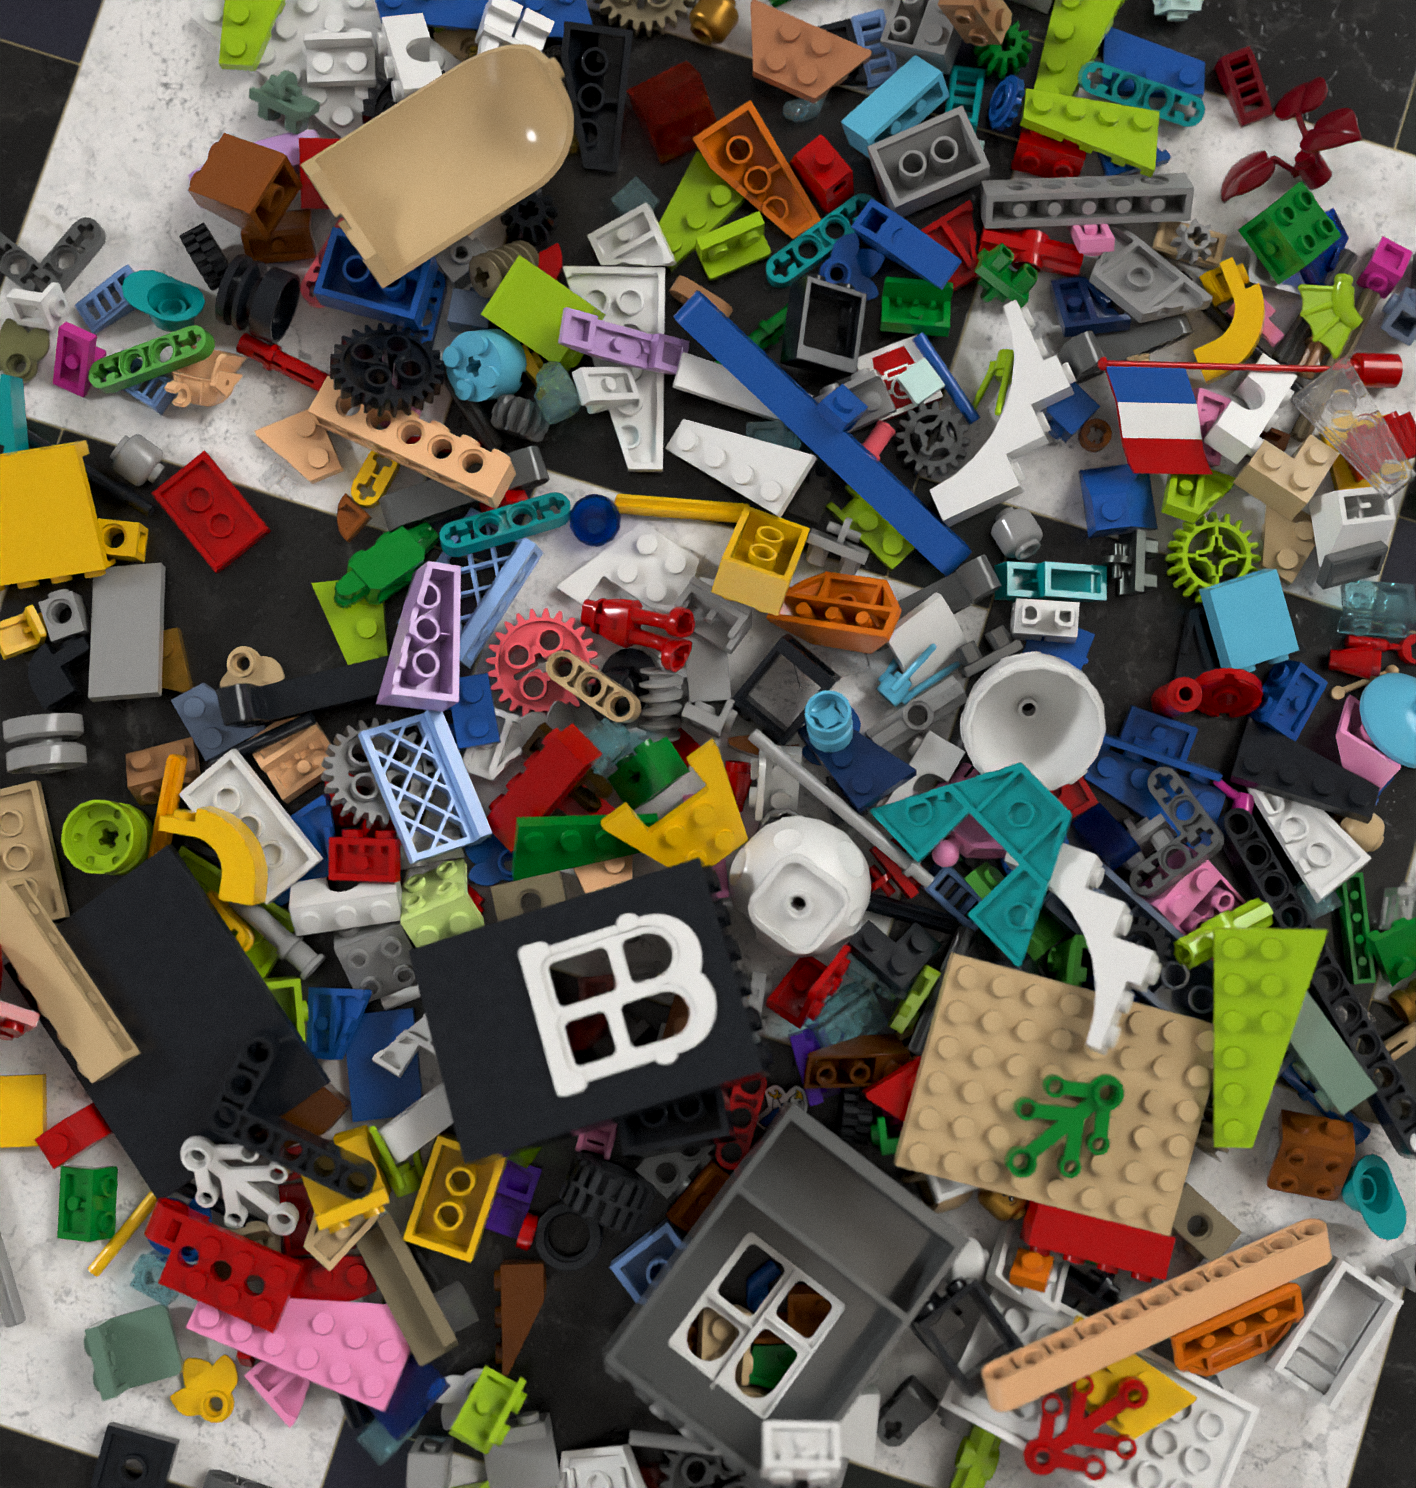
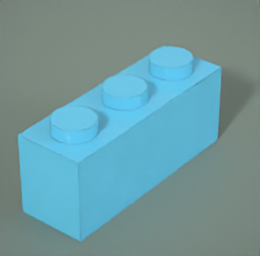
(896, 104)

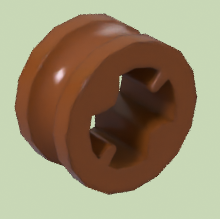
(1099, 424)

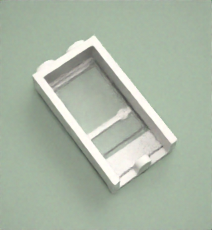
(1338, 1331)

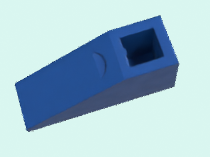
(905, 244)

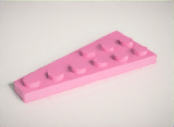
(330, 1343)

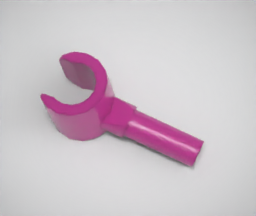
(1240, 799)

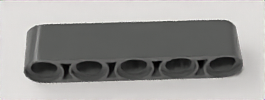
(436, 501)

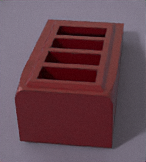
(1255, 83)

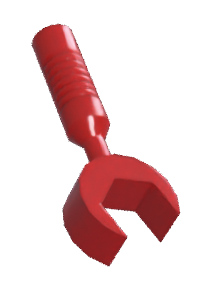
(1403, 648)

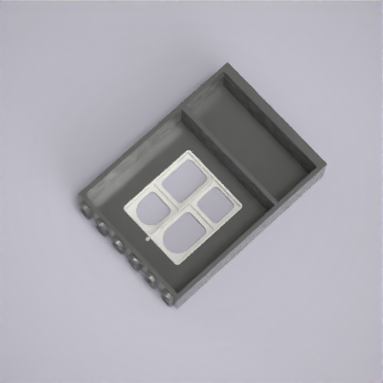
(829, 1225)

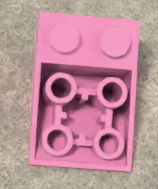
(1195, 897)

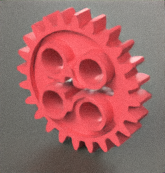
(529, 636)

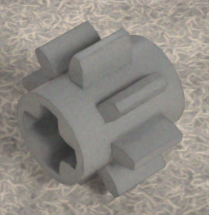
(1200, 236)

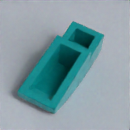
(1051, 581)

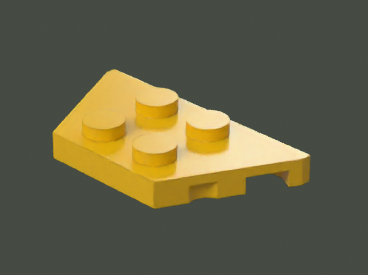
(1164, 1399)

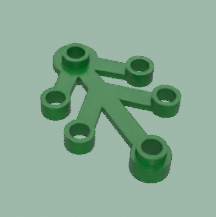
(1068, 1122)

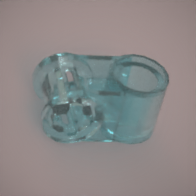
(379, 1442)

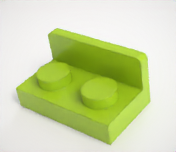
(733, 246)

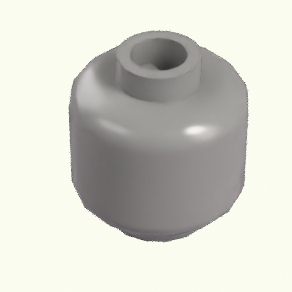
(137, 460)
(1017, 533)

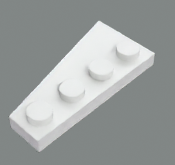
(747, 465)
(1313, 842)

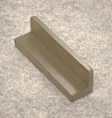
(406, 1291)

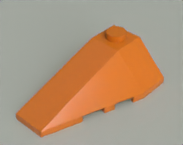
(751, 163)

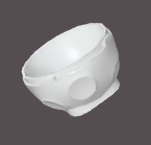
(1053, 738)
(803, 861)

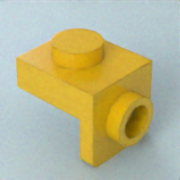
(22, 633)

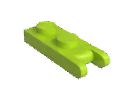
(876, 532)

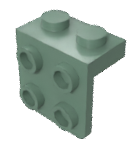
(133, 1350)

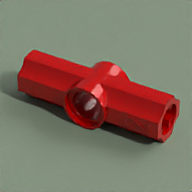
(1035, 249)

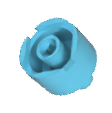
(484, 364)

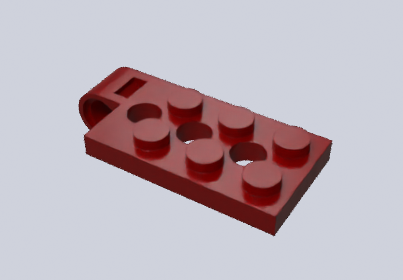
(178, 1226)

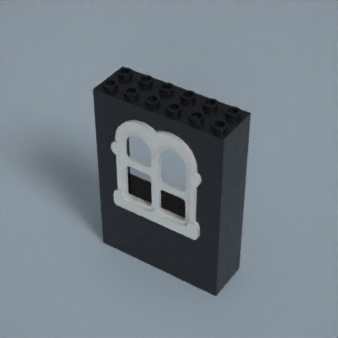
(506, 1035)

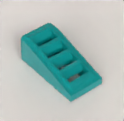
(968, 75)

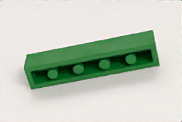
(1354, 927)

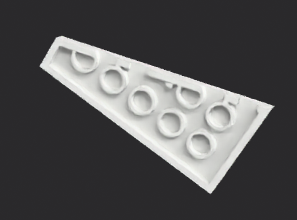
(637, 301)

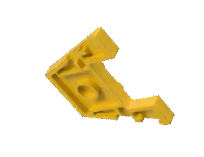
(701, 827)

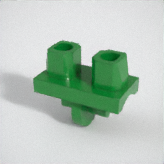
(1001, 281)

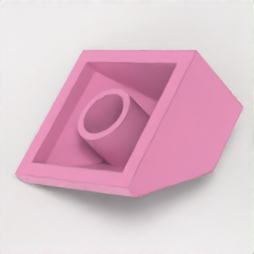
(1358, 751)

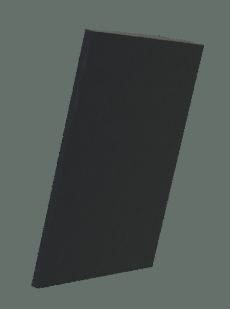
(188, 1008)

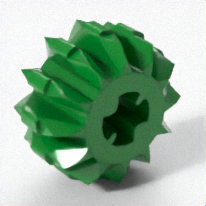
(1011, 59)

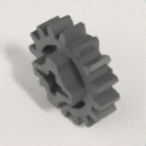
(944, 444)

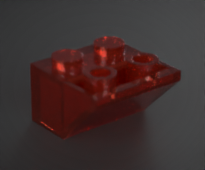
(672, 110)

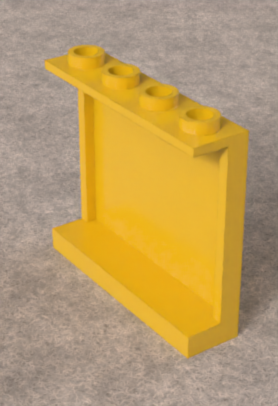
(48, 517)

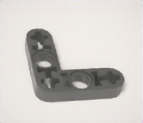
(48, 269)
(1189, 830)

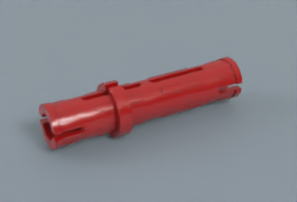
(275, 359)

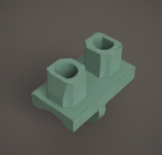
(284, 97)

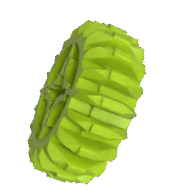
(1211, 573)

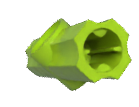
(1198, 945)
(976, 1459)

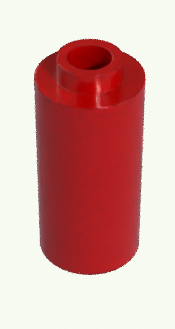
(1177, 697)

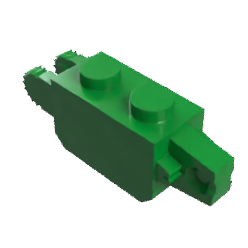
(385, 566)

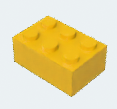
(760, 560)
(453, 1201)

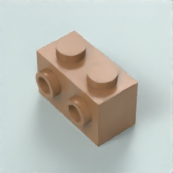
(978, 20)

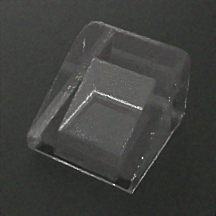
(456, 1306)

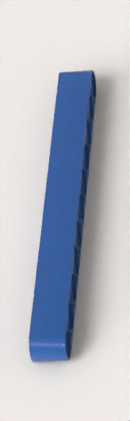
(838, 450)

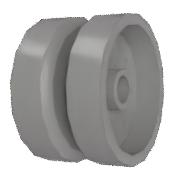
(44, 743)

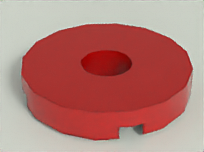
(1229, 692)

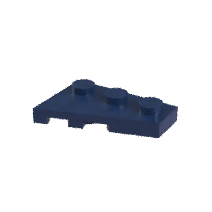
(862, 769)

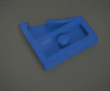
(334, 1019)

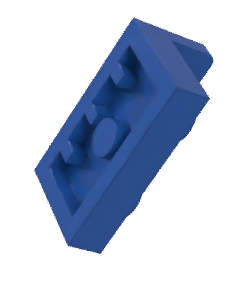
(1289, 698)

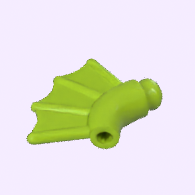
(1330, 312)

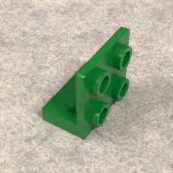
(1290, 233)

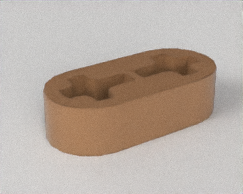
(684, 288)

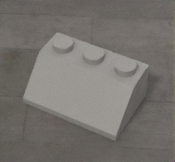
(928, 162)

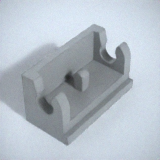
(716, 619)

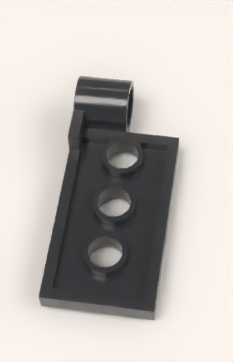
(124, 1443)

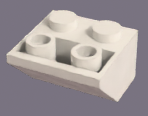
(1350, 519)

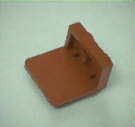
(1312, 1155)

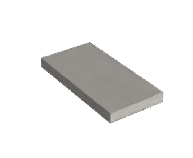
(127, 633)

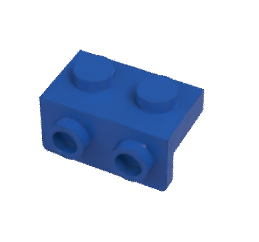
(474, 714)

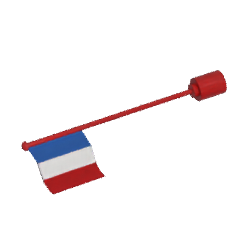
(1161, 414)

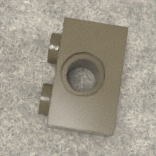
(509, 896)
(1215, 1231)

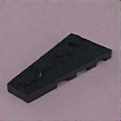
(1296, 773)

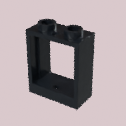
(813, 360)
(806, 662)
(971, 1381)

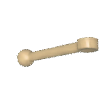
(1339, 692)

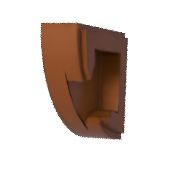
(351, 518)

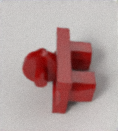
(907, 885)

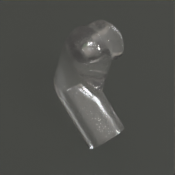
(648, 970)

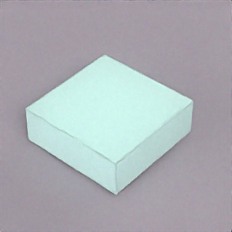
(920, 382)

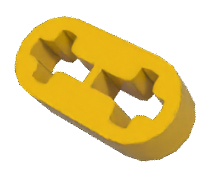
(367, 474)

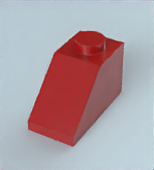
(73, 1136)

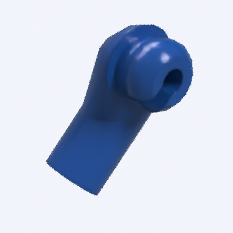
(758, 1284)

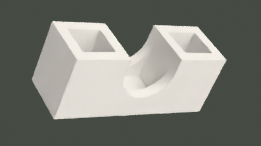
(407, 52)
(1239, 429)
(931, 758)
(320, 910)

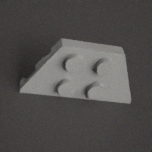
(1144, 280)

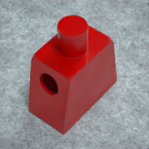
(820, 171)

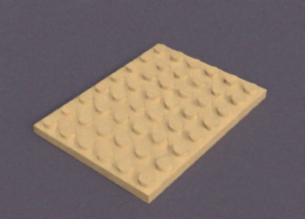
(1000, 1038)

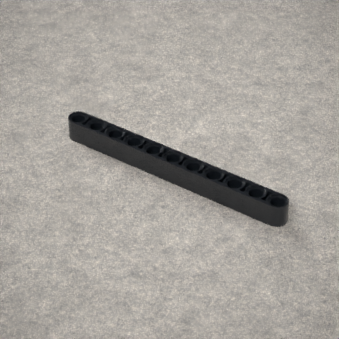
(1339, 992)

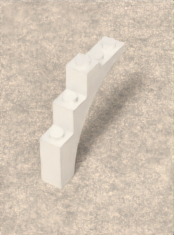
(1020, 430)
(1103, 920)

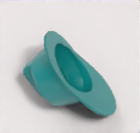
(165, 299)
(1375, 1195)

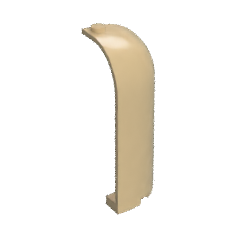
(447, 158)

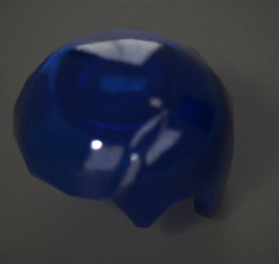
(595, 520)

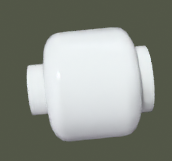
(970, 1263)

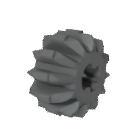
(519, 418)

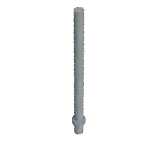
(909, 865)

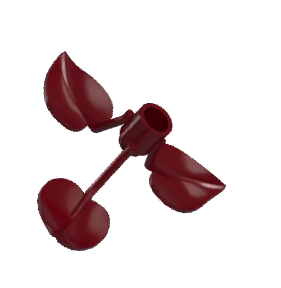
(1329, 132)

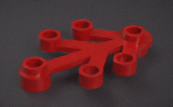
(1081, 1430)

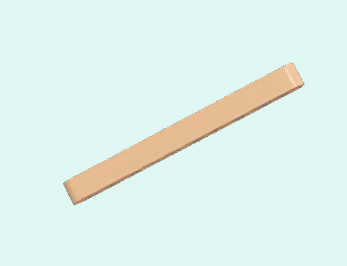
(1155, 1315)

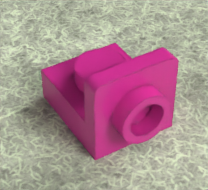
(1385, 267)

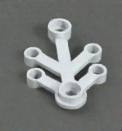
(236, 1181)

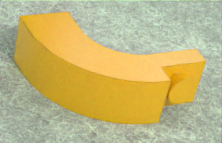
(1246, 327)
(237, 847)

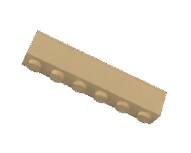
(61, 984)

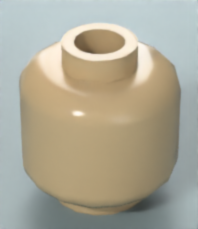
(1366, 835)

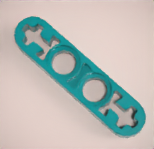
(1141, 93)
(817, 236)
(503, 518)

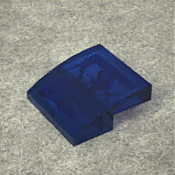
(412, 1398)

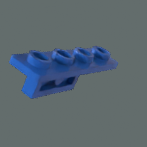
(1161, 740)

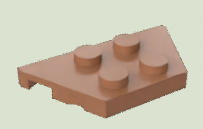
(800, 55)

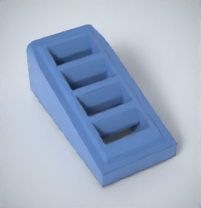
(869, 21)
(105, 290)
(161, 398)
(948, 904)

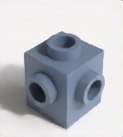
(1401, 316)

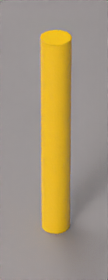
(123, 1235)

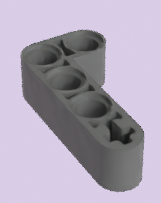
(1146, 337)
(960, 590)

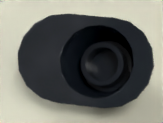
(625, 670)

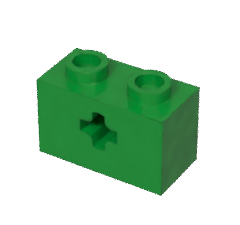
(648, 772)

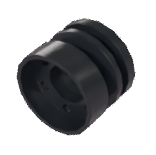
(257, 298)

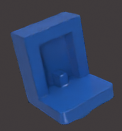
(841, 408)

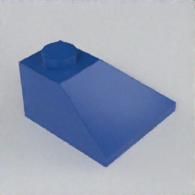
(1117, 501)

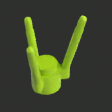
(1003, 370)
(400, 1176)

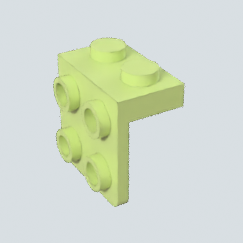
(438, 904)

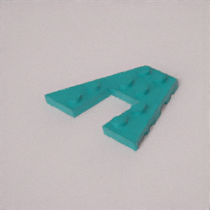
(1018, 816)

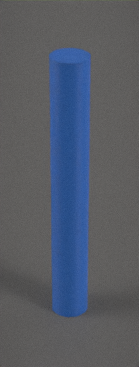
(951, 385)

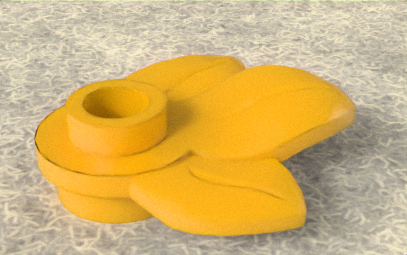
(202, 1384)

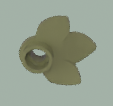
(22, 347)

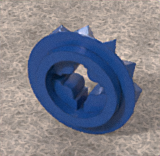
(1006, 102)

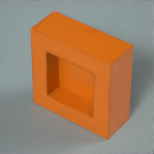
(1031, 1270)

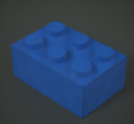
(350, 286)

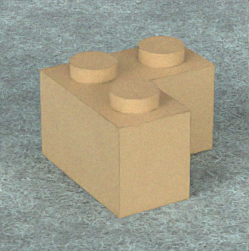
(1284, 480)

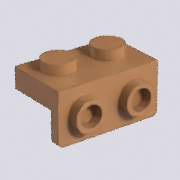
(147, 768)

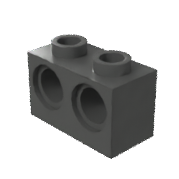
(684, 1165)

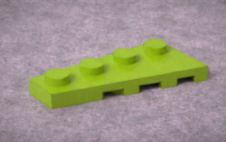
(1072, 41)
(1108, 128)

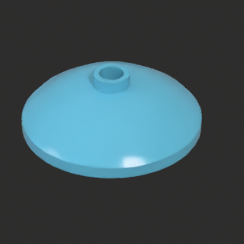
(1390, 716)

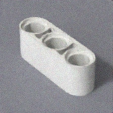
(417, 1124)

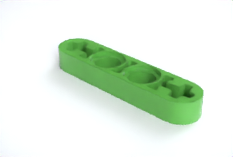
(150, 353)

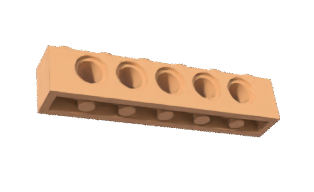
(484, 486)

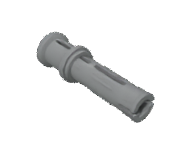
(288, 944)

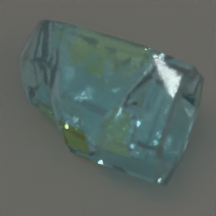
(556, 393)

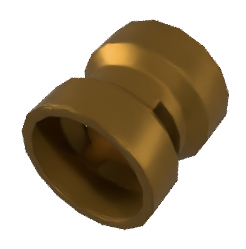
(1404, 1002)

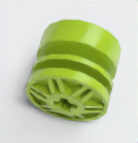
(92, 828)

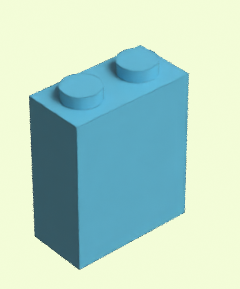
(1249, 620)

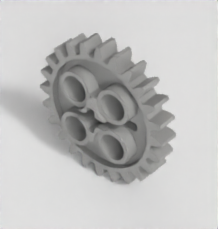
(344, 786)

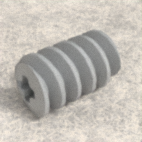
(661, 704)

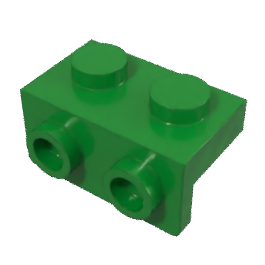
(915, 307)
(884, 1141)

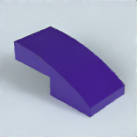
(513, 1199)

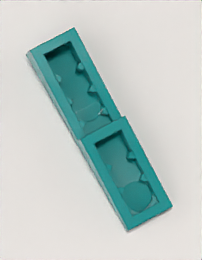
(12, 414)

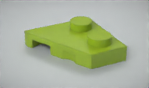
(1194, 494)
(907, 1011)

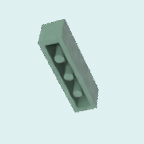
(1327, 1061)

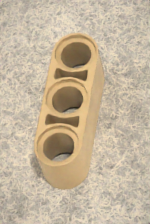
(577, 683)

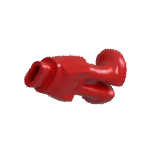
(622, 620)

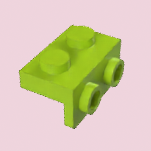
(486, 1410)

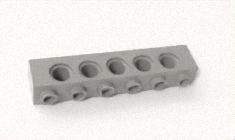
(1086, 200)

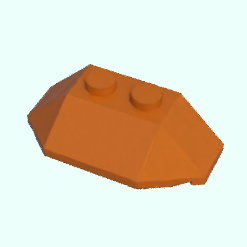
(840, 611)
(1238, 1332)

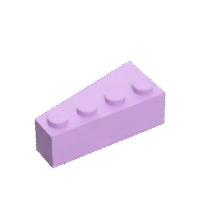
(427, 642)

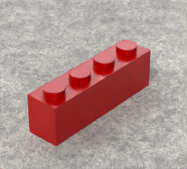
(544, 783)
(1097, 1240)

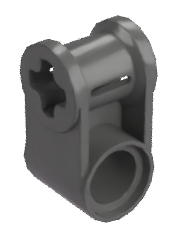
(906, 1408)

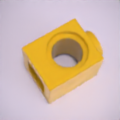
(134, 542)

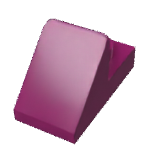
(74, 357)

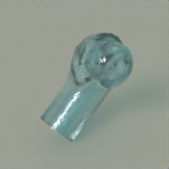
(802, 110)

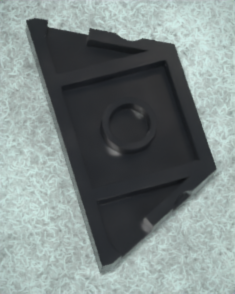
(1198, 649)

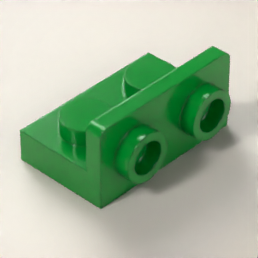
(87, 1203)

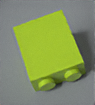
(531, 310)

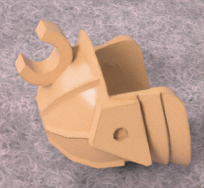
(206, 381)

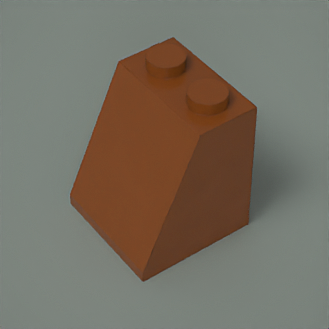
(246, 185)

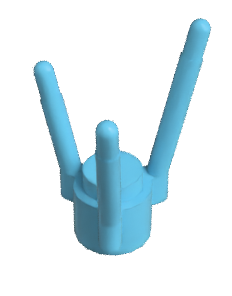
(895, 687)

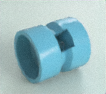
(829, 721)

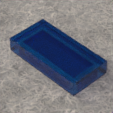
(1106, 836)

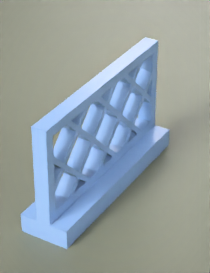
(498, 594)
(451, 773)

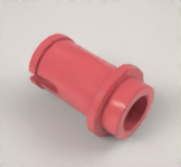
(879, 438)

